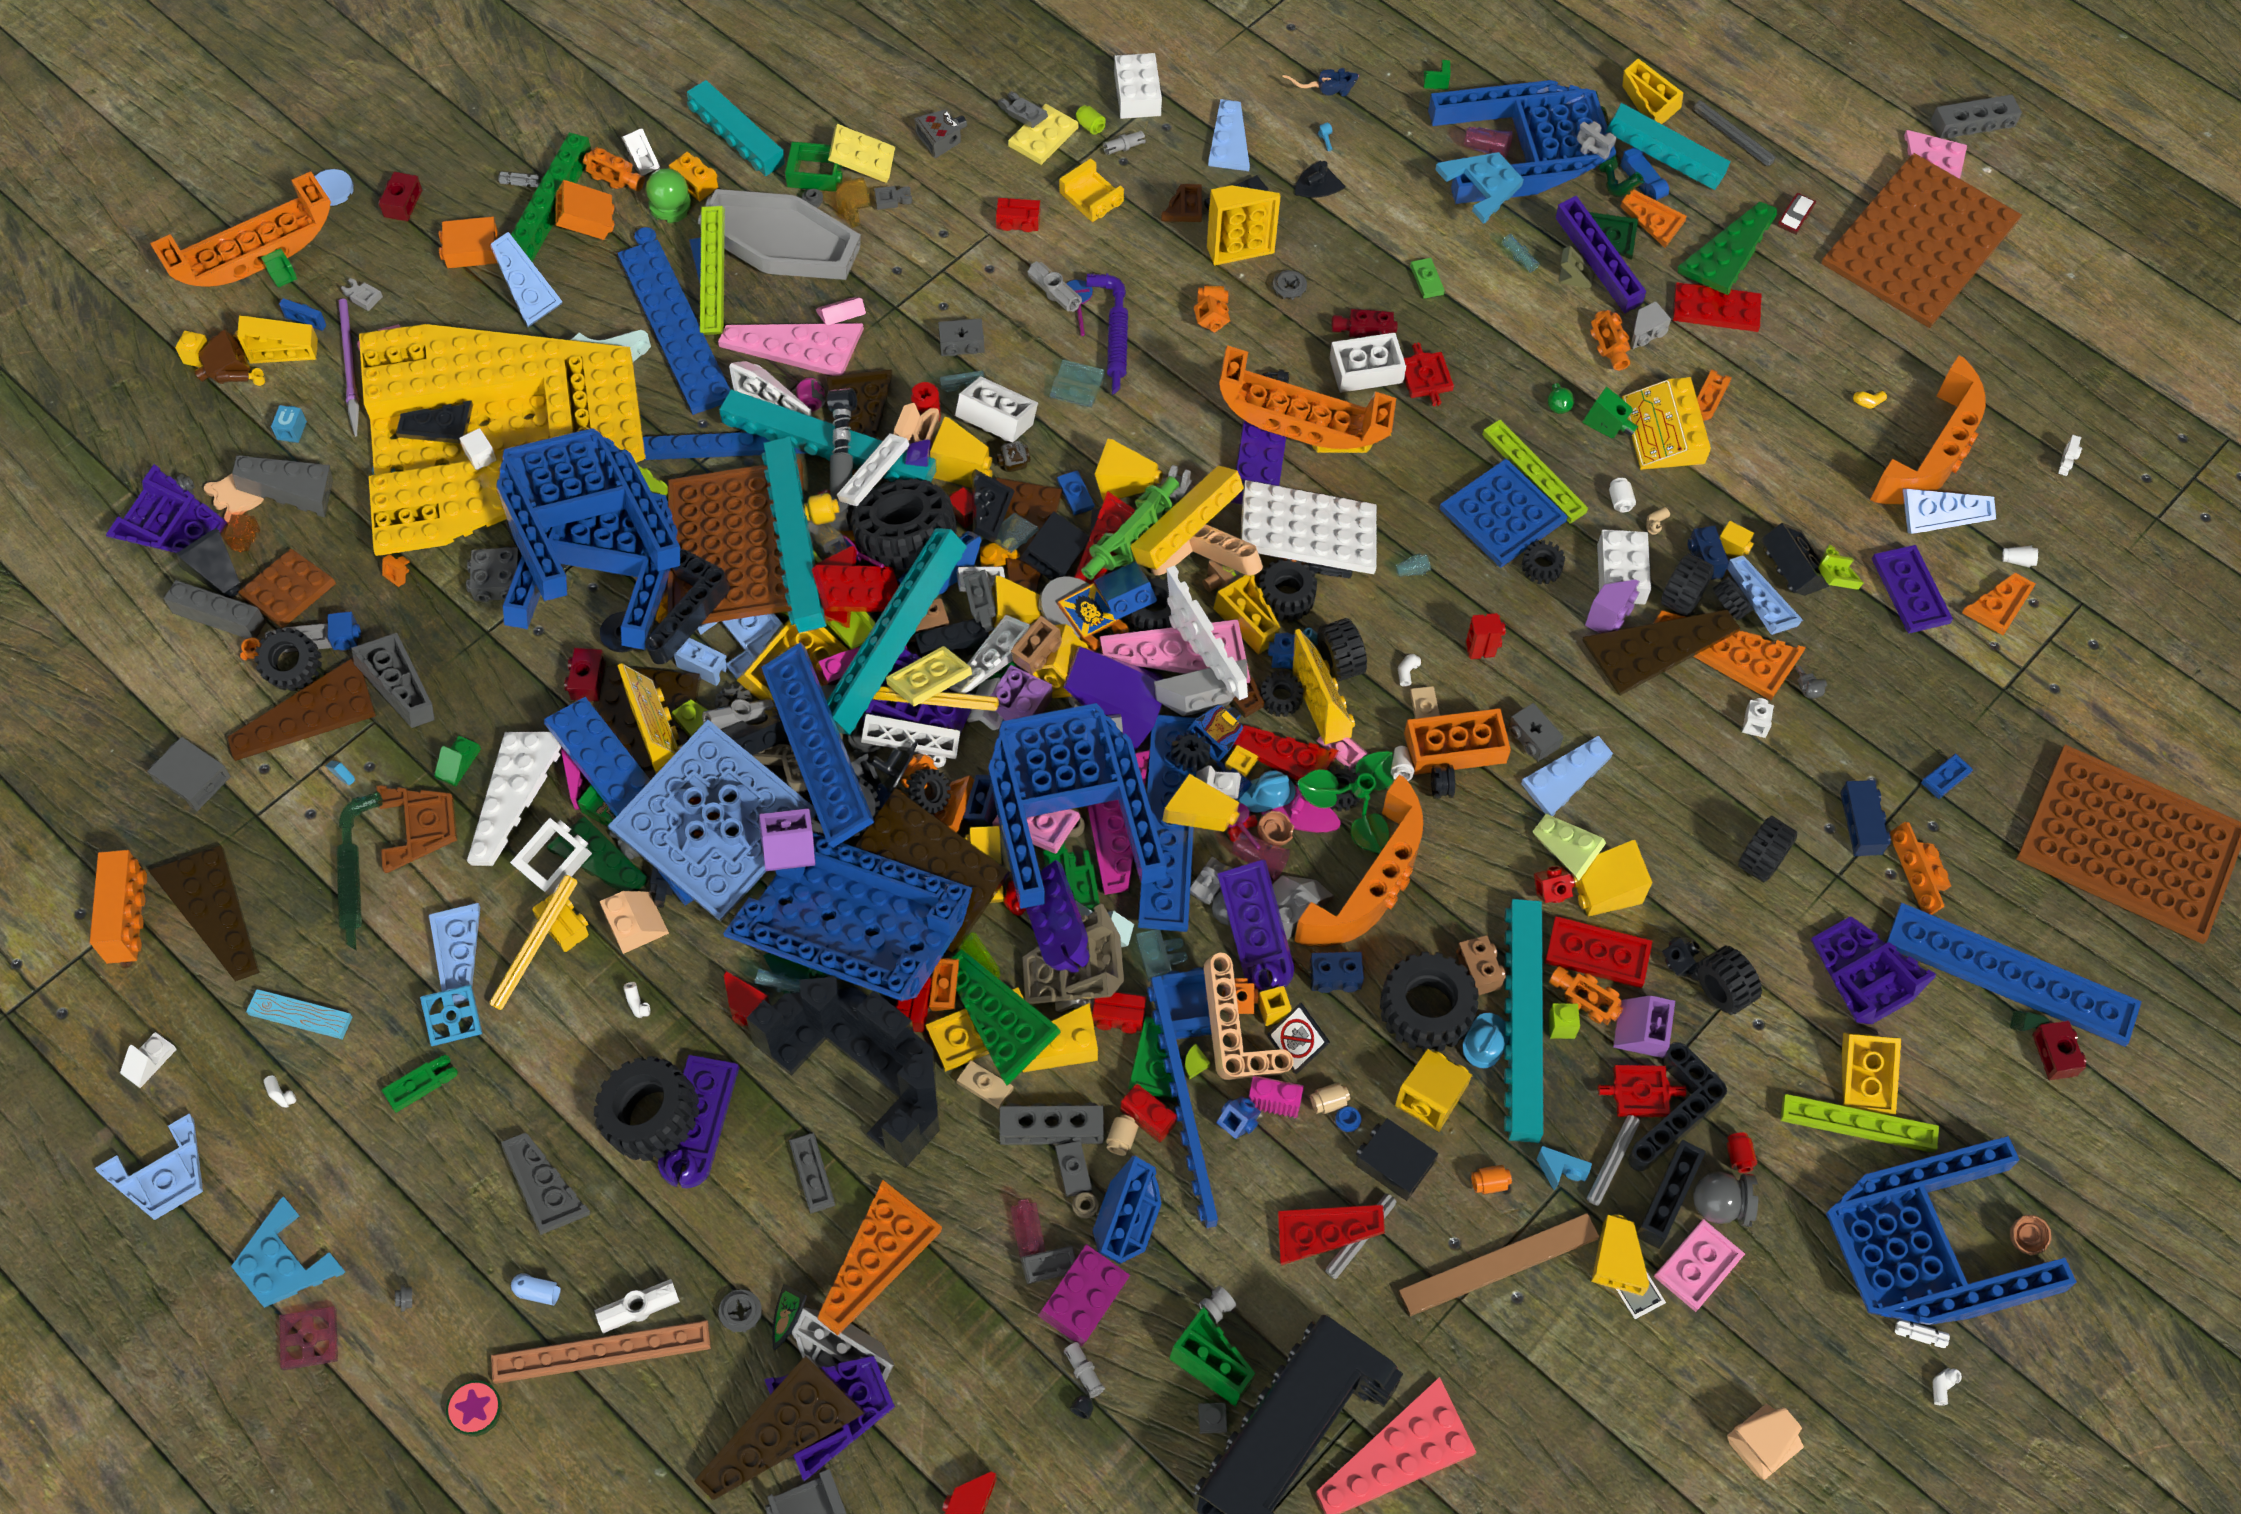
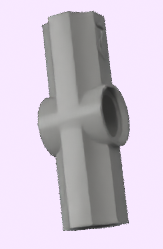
(1054, 286)
(738, 711)

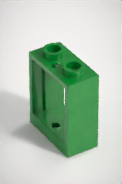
(815, 153)

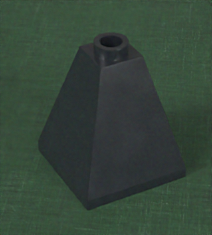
(210, 564)

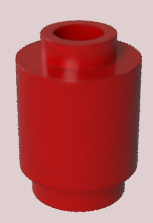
(1741, 1152)

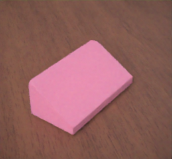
(841, 310)
(1348, 753)

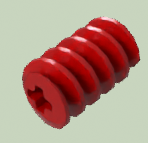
(925, 397)

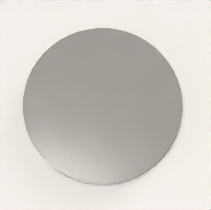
(1054, 592)

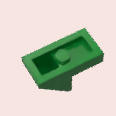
(456, 760)

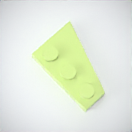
(1569, 843)

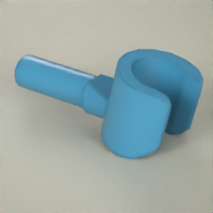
(1324, 131)

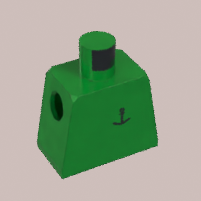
(1610, 415)

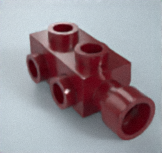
(1365, 323)

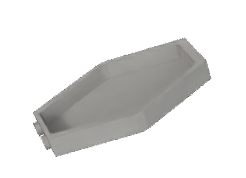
(785, 235)

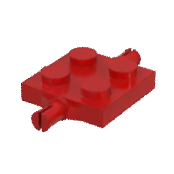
(1427, 375)
(1641, 1091)

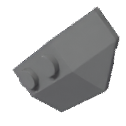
(1195, 691)
(1293, 898)
(829, 1349)

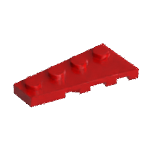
(1110, 518)
(1285, 754)
(1321, 1230)

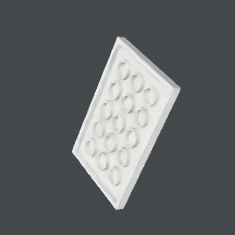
(1309, 527)

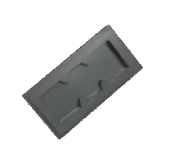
(1073, 1168)
(1048, 1264)

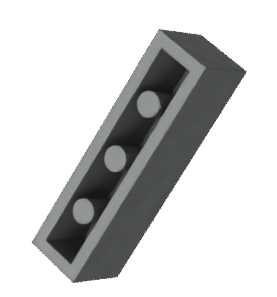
(214, 610)

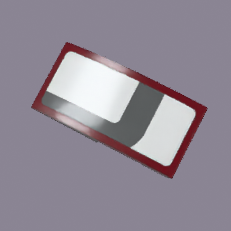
(1796, 213)

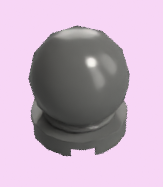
(1724, 1198)

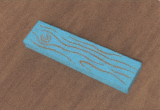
(299, 1014)

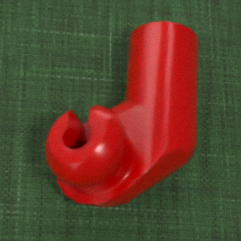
(1235, 831)

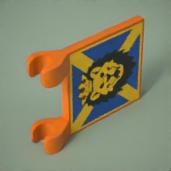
(1089, 615)

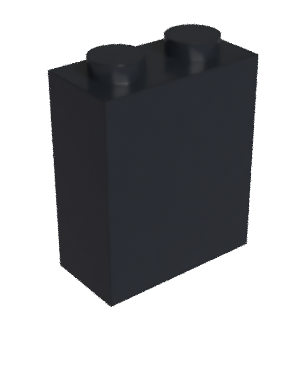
(1055, 547)
(1395, 1158)

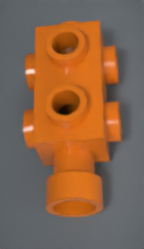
(612, 169)
(1612, 343)
(1595, 996)

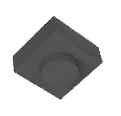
(1212, 1418)

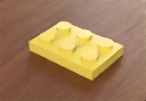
(1044, 138)
(861, 153)
(928, 676)

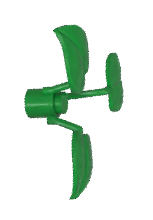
(1375, 773)

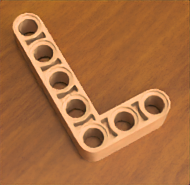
(1220, 548)
(1232, 1029)

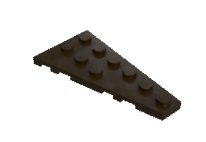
(871, 395)
(208, 900)
(790, 1419)

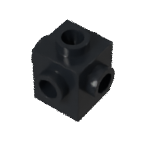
(1683, 956)

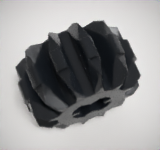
(1190, 751)

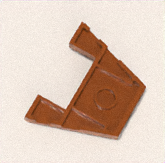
(428, 824)

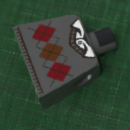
(939, 131)

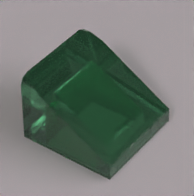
(2025, 1020)

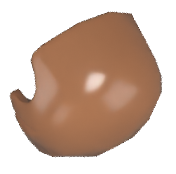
(1275, 828)
(2030, 1234)

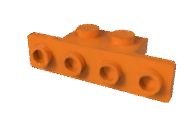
(1921, 867)

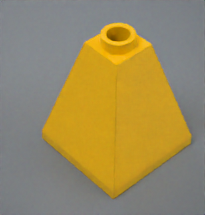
(1125, 471)
(1014, 601)

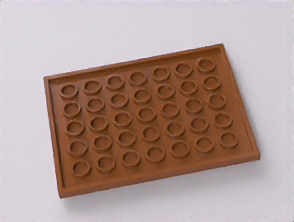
(1921, 240)
(731, 525)
(2133, 843)

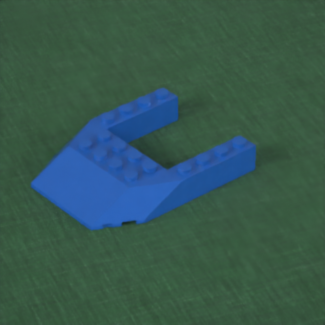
(1546, 125)
(572, 481)
(601, 544)
(1065, 764)
(1904, 1255)

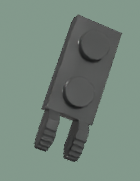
(1023, 110)

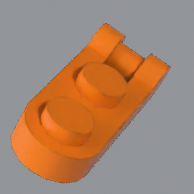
(1712, 393)

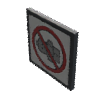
(1299, 1036)

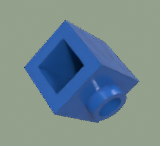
(343, 630)

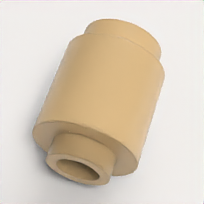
(1330, 1098)
(1122, 1135)

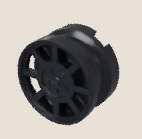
(1442, 781)

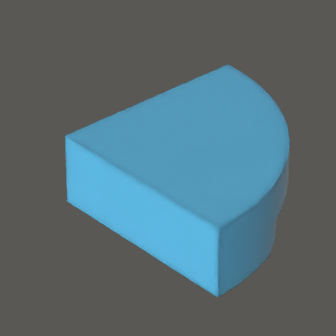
(340, 772)

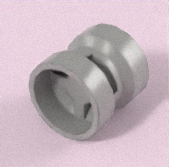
(1218, 1303)

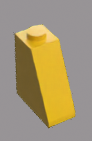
(1201, 806)
(1619, 1257)

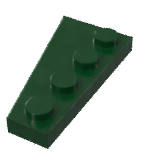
(605, 861)

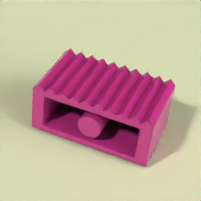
(1276, 1096)

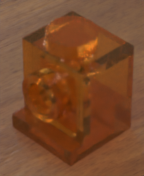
(241, 532)

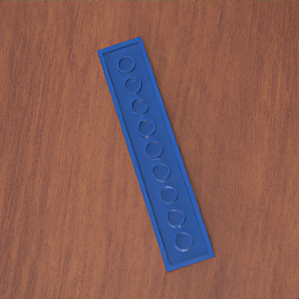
(675, 326)
(817, 745)
(601, 760)
(1166, 902)
(2014, 974)

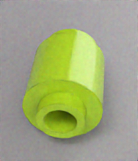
(1090, 119)

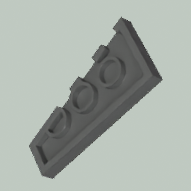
(543, 1189)

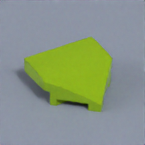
(1837, 571)

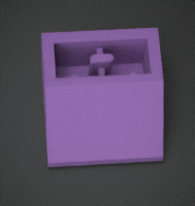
(1612, 606)
(1021, 694)
(787, 839)
(1645, 1025)

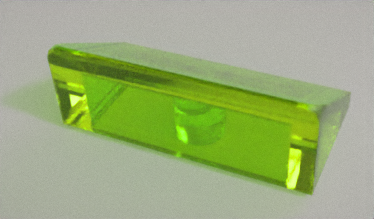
(976, 949)

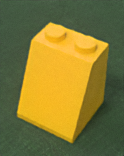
(958, 454)
(1059, 663)
(1614, 880)
(1433, 1089)

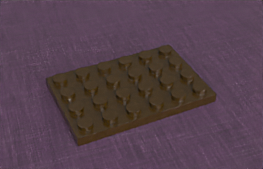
(618, 715)
(920, 840)

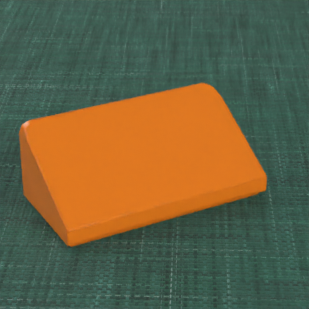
(944, 985)

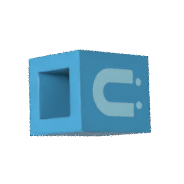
(288, 423)

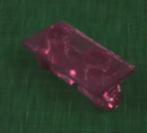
(1027, 1228)

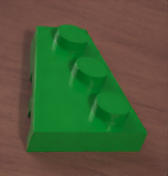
(1149, 1065)

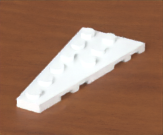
(1196, 629)
(513, 785)

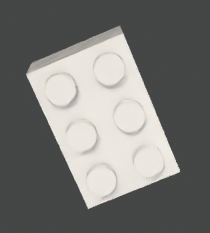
(1137, 85)
(1367, 362)
(996, 409)
(1624, 558)

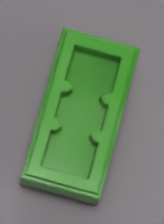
(1427, 278)

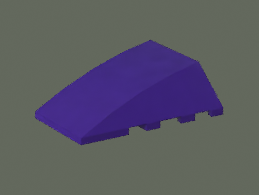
(165, 516)
(1117, 690)
(926, 714)
(1868, 971)
(863, 1383)

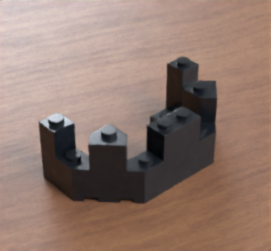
(872, 1037)

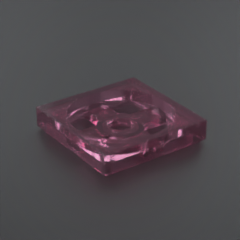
(308, 1359)

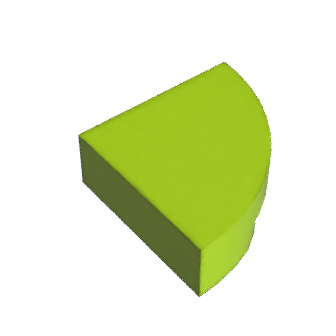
(1195, 1062)

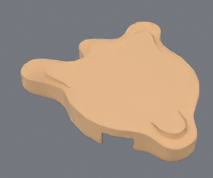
(228, 497)

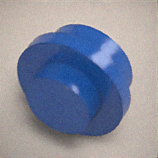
(645, 235)
(1348, 1119)

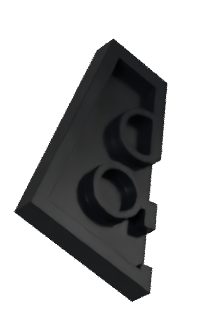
(436, 425)
(989, 504)

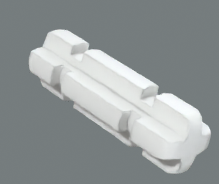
(1922, 1333)

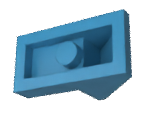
(1557, 1163)

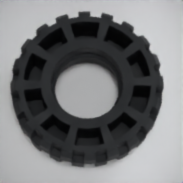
(899, 520)

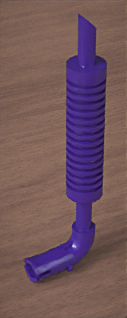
(1117, 327)

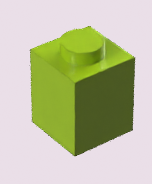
(1564, 1021)

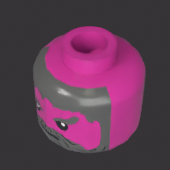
(811, 393)

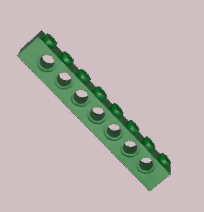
(541, 210)

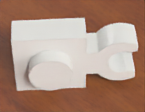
(2071, 452)

